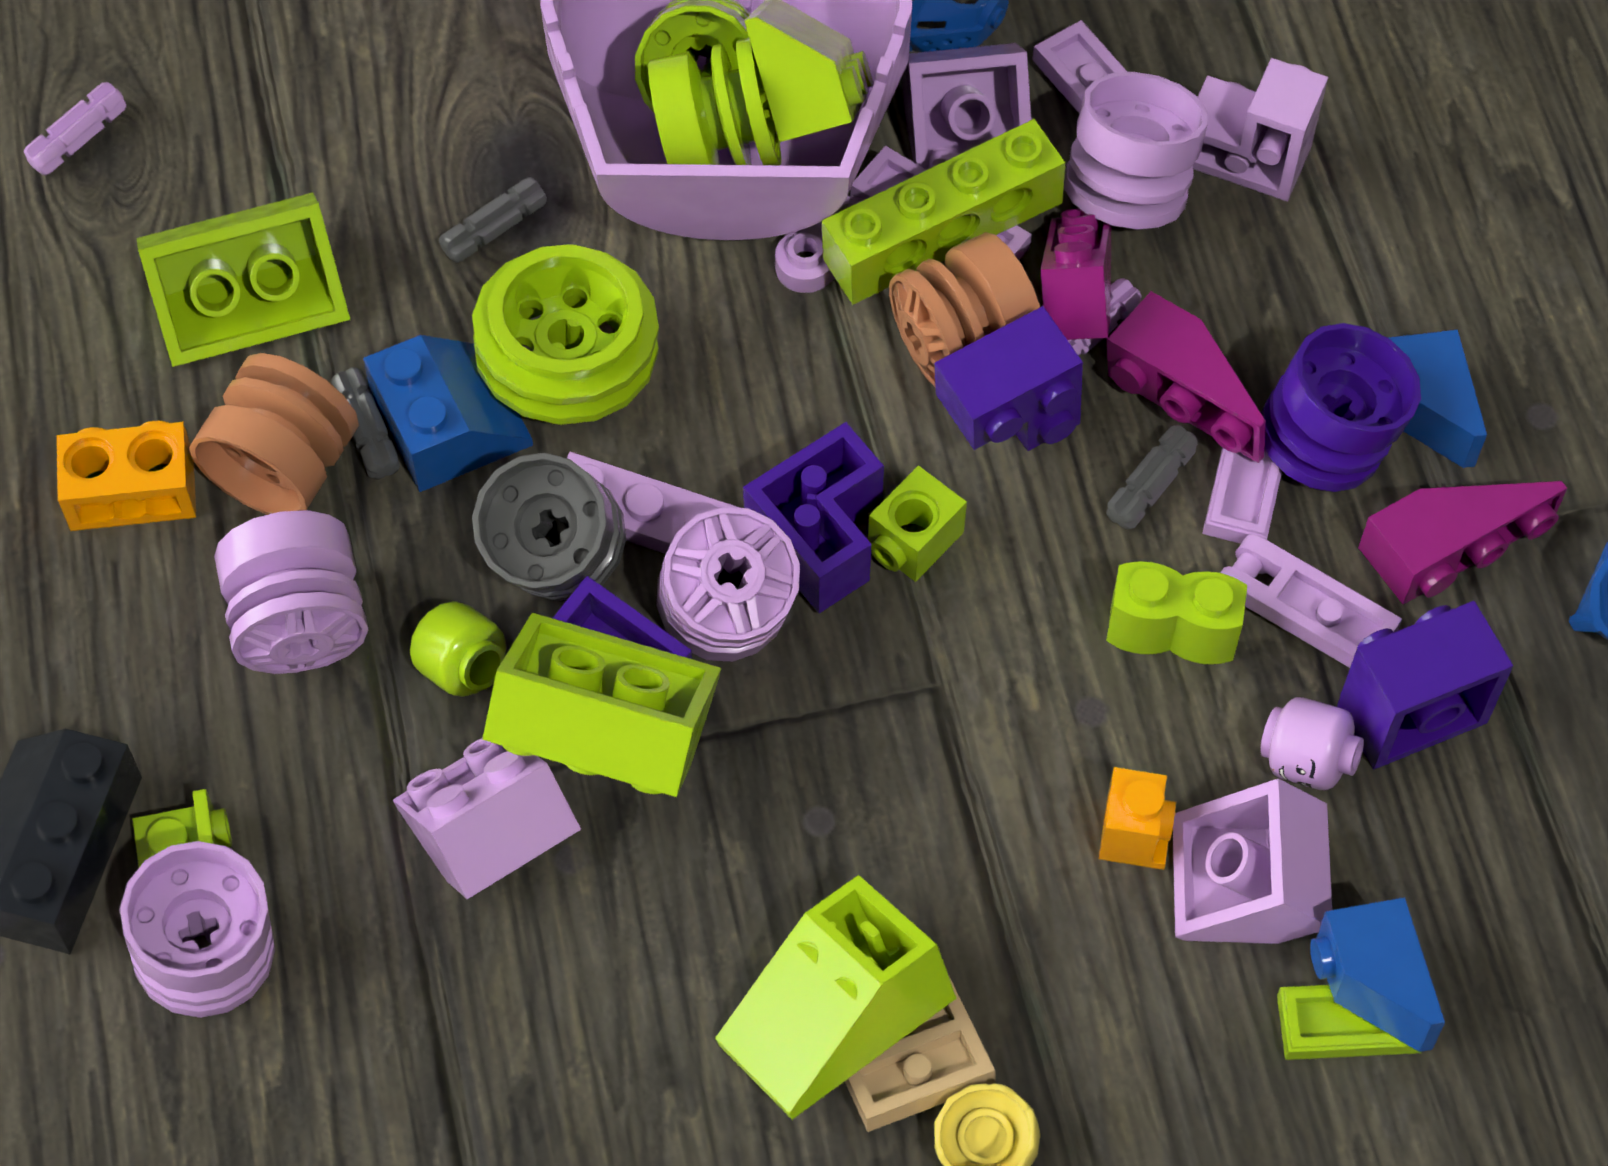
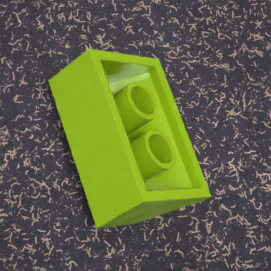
(806, 70)
(243, 279)
(600, 704)

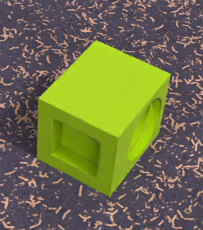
(918, 501)

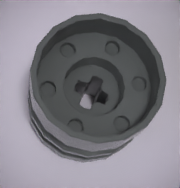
(518, 512)

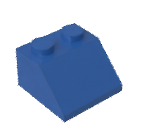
(441, 409)

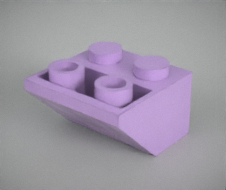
(486, 814)

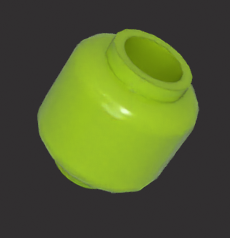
(458, 649)

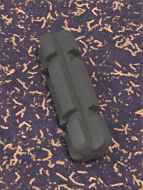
(492, 220)
(371, 435)
(1152, 477)

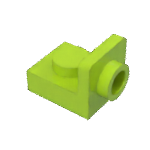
(182, 826)

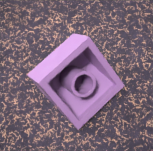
(964, 97)
(1252, 866)

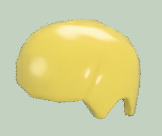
(986, 1128)

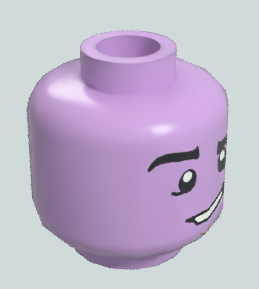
(1311, 743)

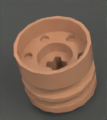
(961, 301)
(274, 435)

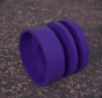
(1340, 407)

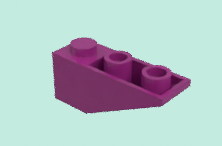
(1078, 275)
(1181, 368)
(1444, 530)

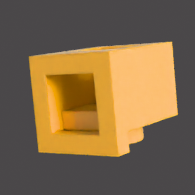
(1137, 819)

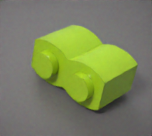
(1188, 614)

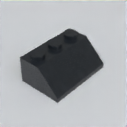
(57, 830)

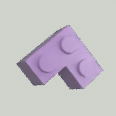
(1261, 134)

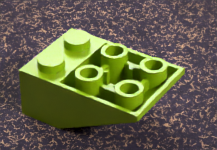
(835, 997)

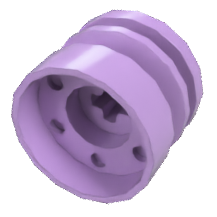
(1135, 150)
(290, 592)
(719, 619)
(191, 894)

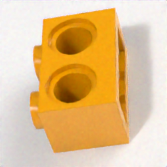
(126, 488)

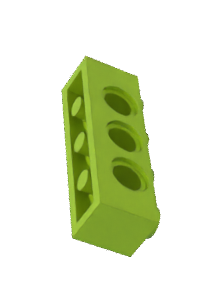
(941, 208)

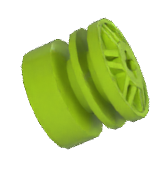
(689, 25)
(714, 111)

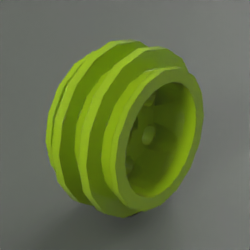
(574, 365)

